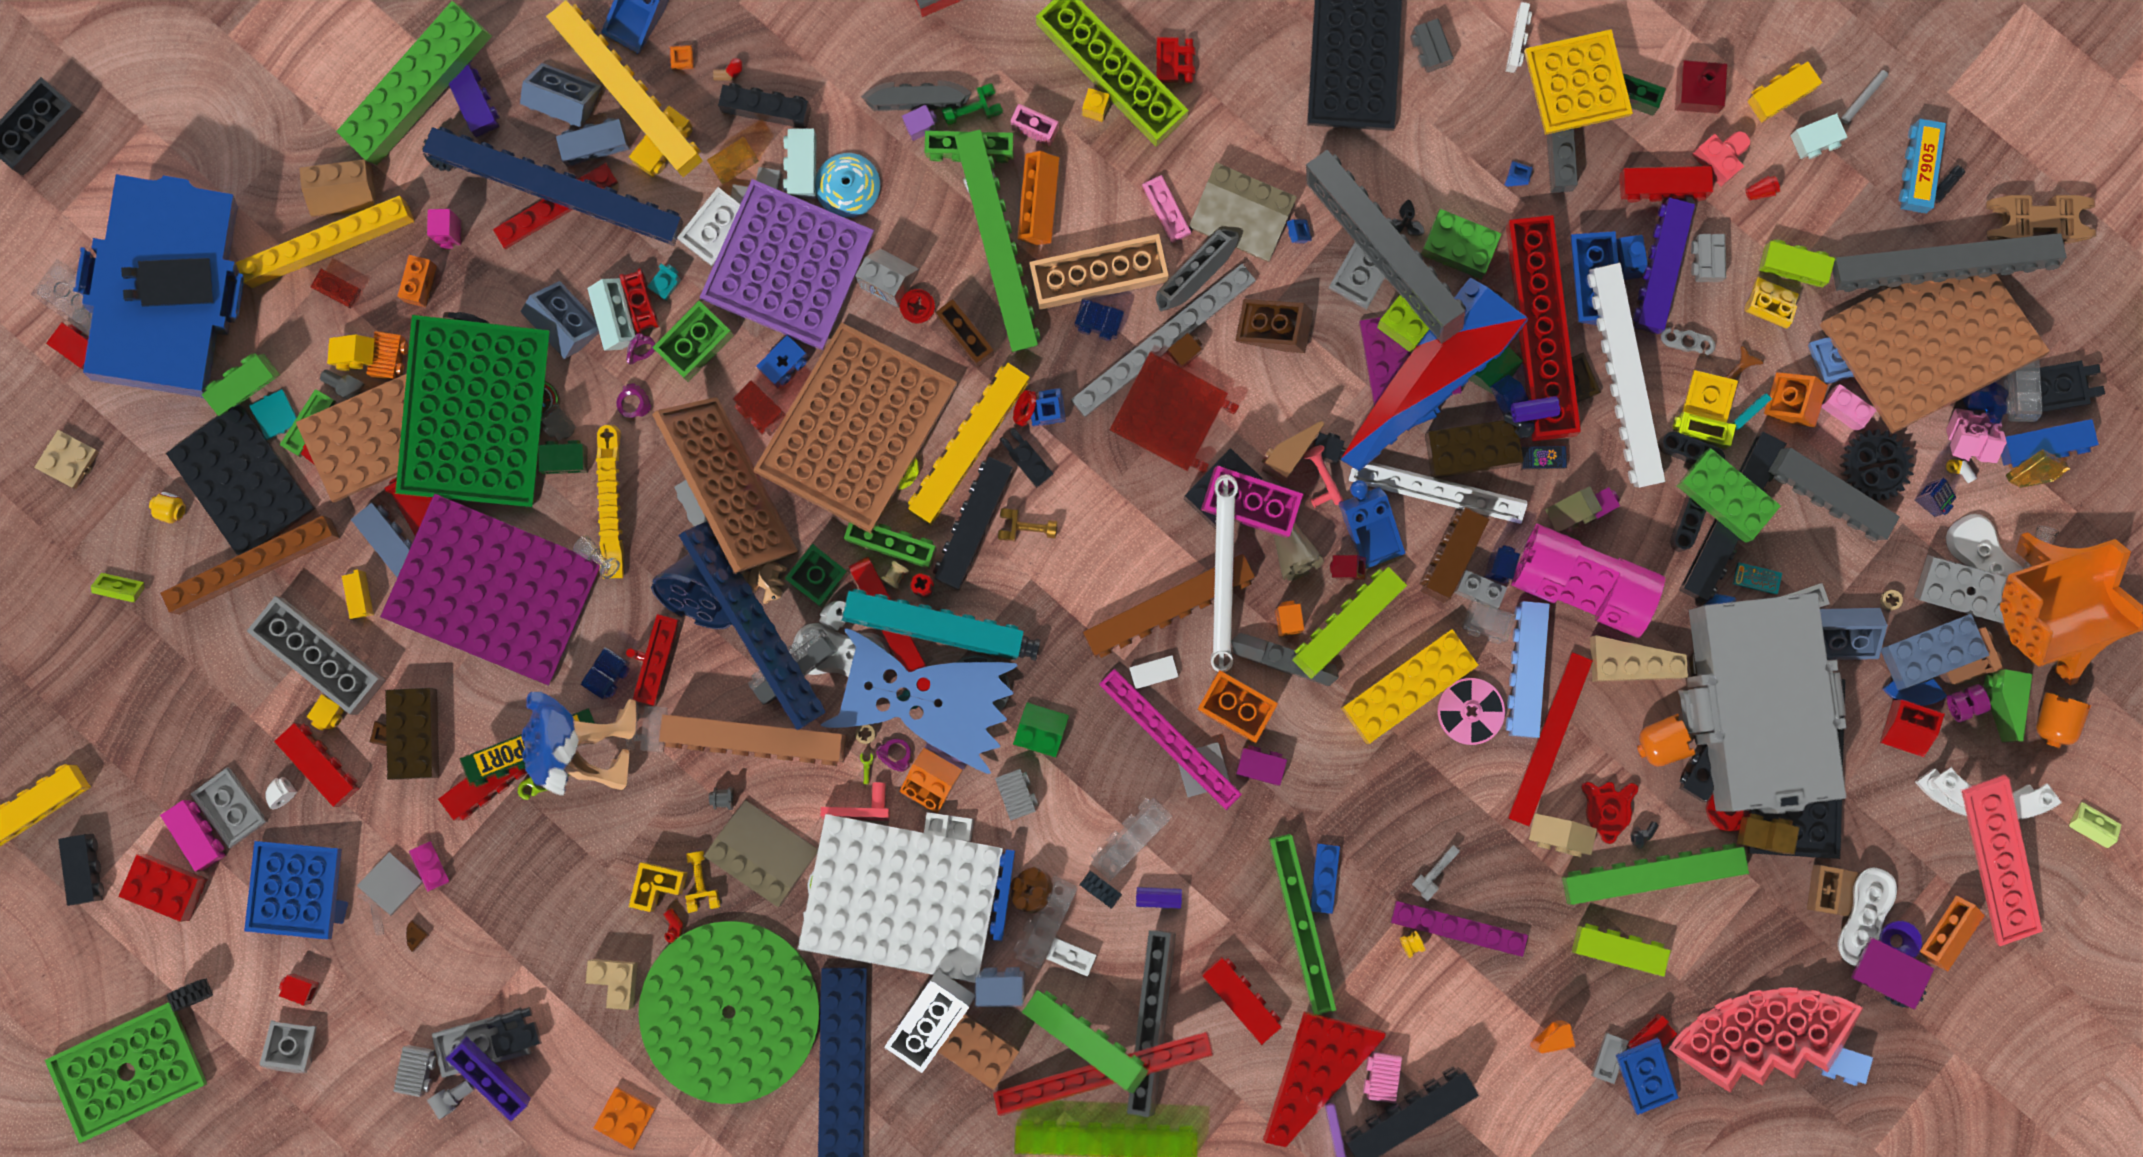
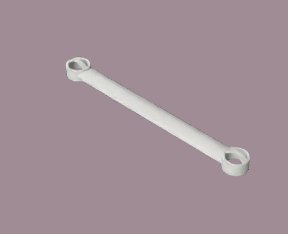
(1223, 573)

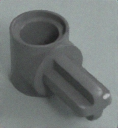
(345, 386)

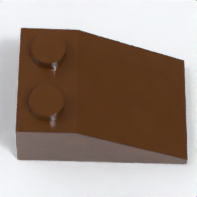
(1275, 325)

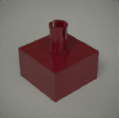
(1701, 86)

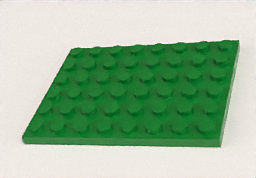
(472, 411)

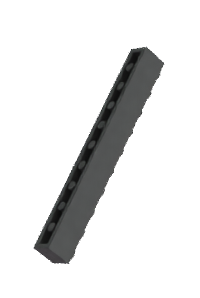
(1949, 262)

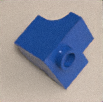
(1049, 408)

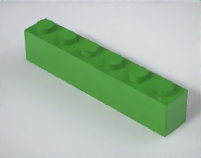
(1085, 1041)

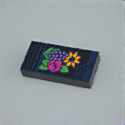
(1544, 457)

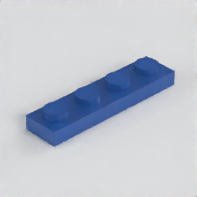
(1003, 884)

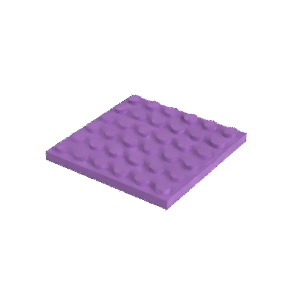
(787, 264)

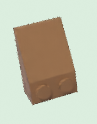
(1287, 454)

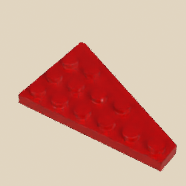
(1318, 1065)

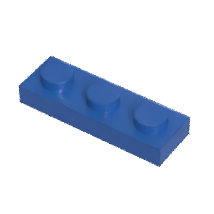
(1324, 878)

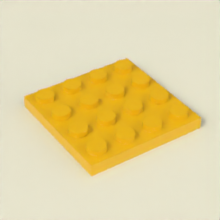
(1578, 82)

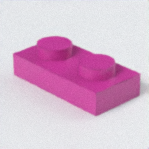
(429, 866)

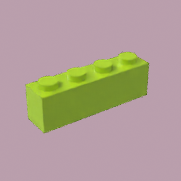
(1621, 951)

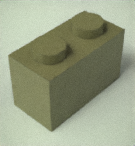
(1574, 509)

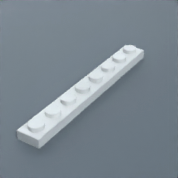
(1441, 491)

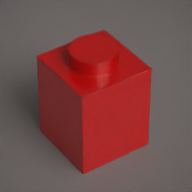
(298, 989)

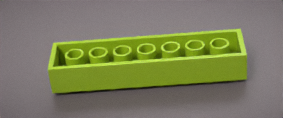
(1112, 68)

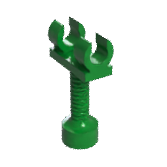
(985, 91)

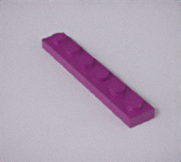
(1459, 928)

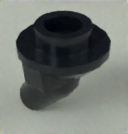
(1524, 428)
(1640, 837)

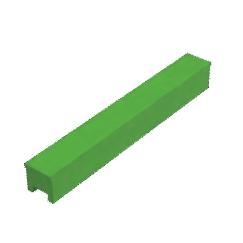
(1302, 924)

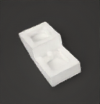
(949, 826)

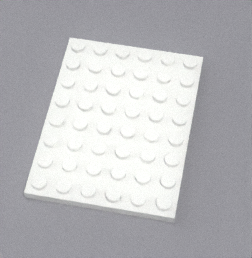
(900, 898)

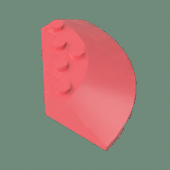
(1748, 1037)

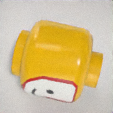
(167, 507)

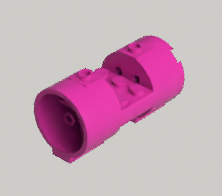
(1607, 587)

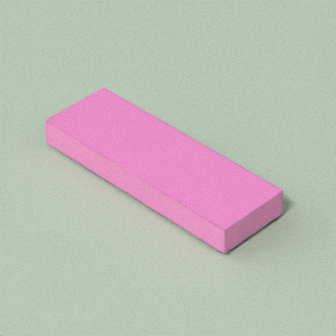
(1166, 209)

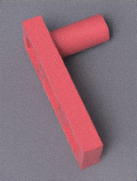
(875, 813)

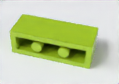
(1797, 263)

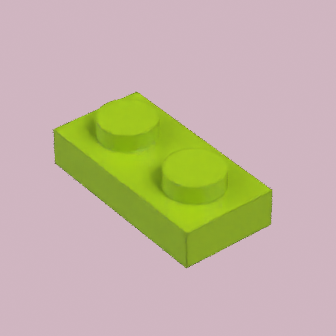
(117, 587)

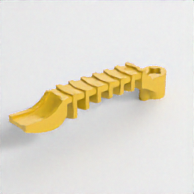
(608, 497)

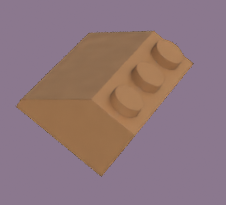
(338, 187)

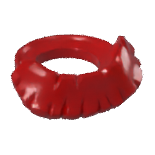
(1027, 397)

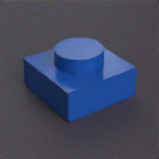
(1299, 231)

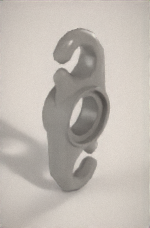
(1697, 337)

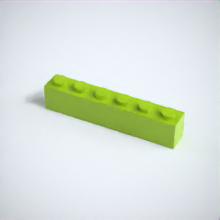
(1349, 622)

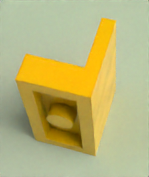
(357, 594)

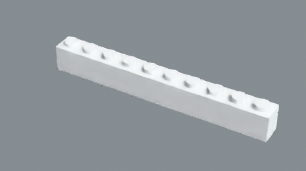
(1626, 375)

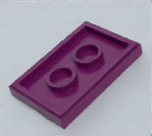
(1892, 973)

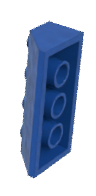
(1590, 252)

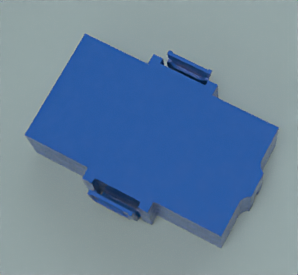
(158, 345)

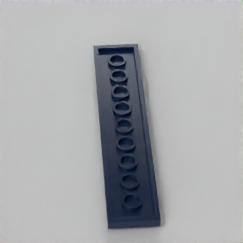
(753, 626)
(842, 1062)

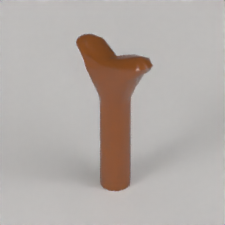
(1745, 362)

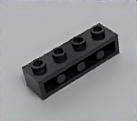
(764, 106)

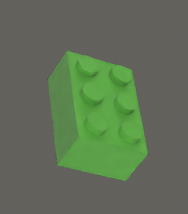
(1460, 244)
(693, 341)
(240, 383)

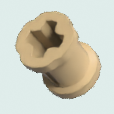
(895, 574)

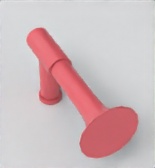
(1333, 493)

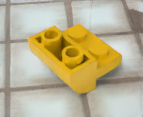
(1772, 303)

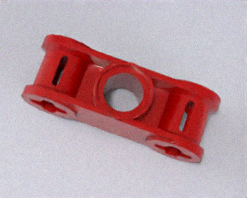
(634, 287)

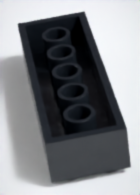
(1411, 1115)

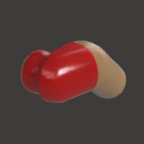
(731, 71)

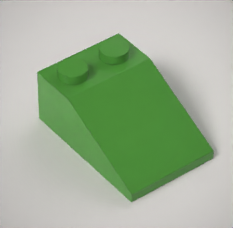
(2009, 702)

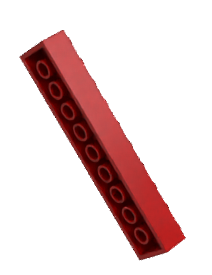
(1545, 334)

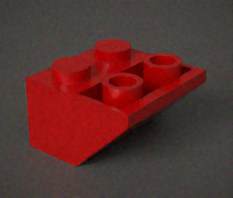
(1911, 727)

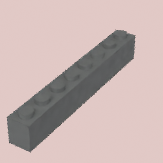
(1153, 1014)

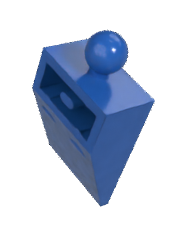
(633, 21)
(1371, 524)

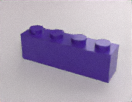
(474, 101)
(488, 1078)

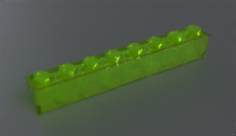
(1104, 1140)

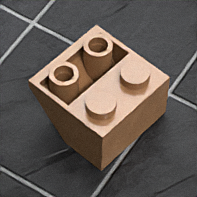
(1831, 890)

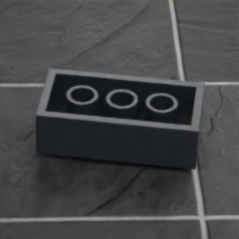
(34, 125)

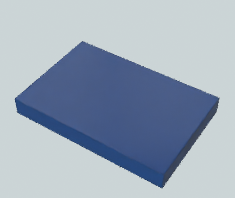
(1647, 1076)

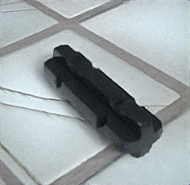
(1949, 182)

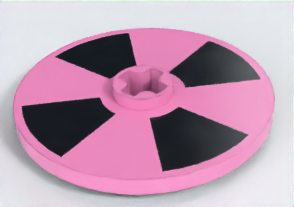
(1471, 729)

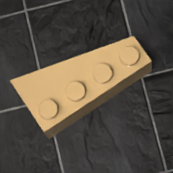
(1628, 661)

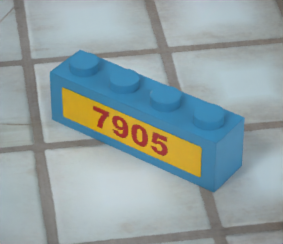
(1922, 166)

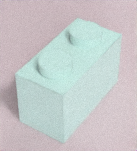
(1819, 136)

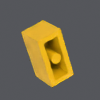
(350, 352)

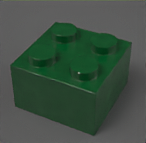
(817, 575)

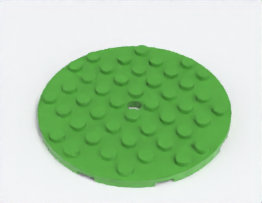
(719, 1055)

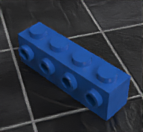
(2055, 440)

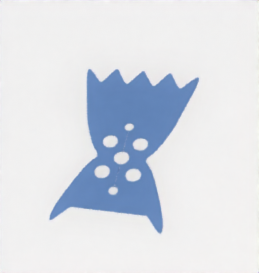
(954, 727)

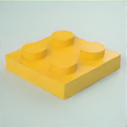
(1710, 396)

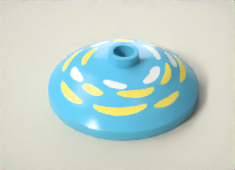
(848, 199)

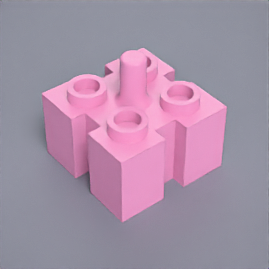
(1975, 436)

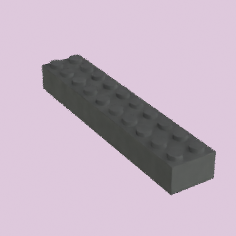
(1385, 246)

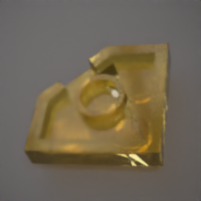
(2037, 470)

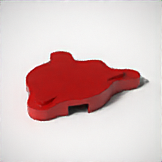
(1608, 809)

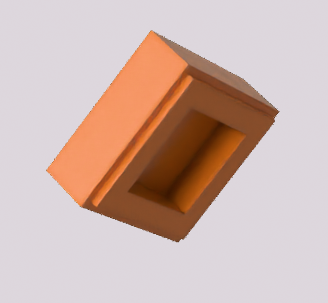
(681, 57)

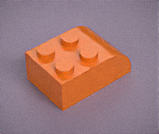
(1237, 707)

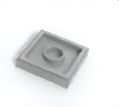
(1214, 756)
(390, 884)

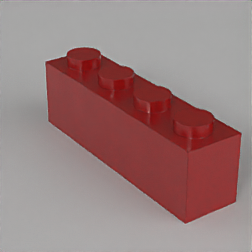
(1666, 182)
(317, 764)
(463, 798)
(1241, 1000)

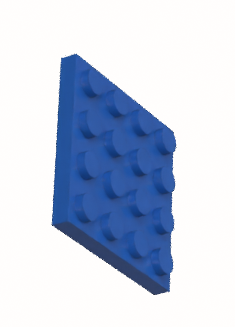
(293, 890)

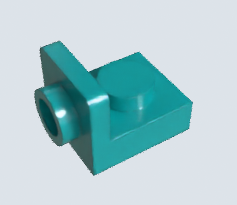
(665, 281)

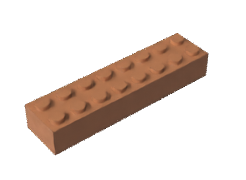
(748, 738)

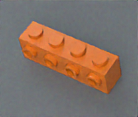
(1042, 176)

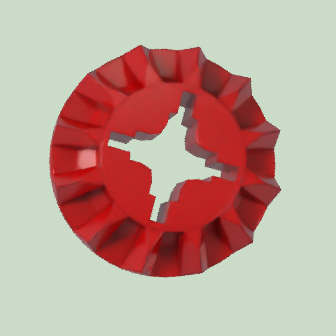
(913, 297)

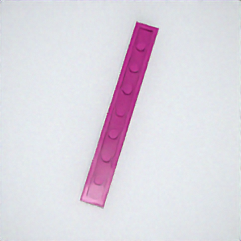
(1170, 739)

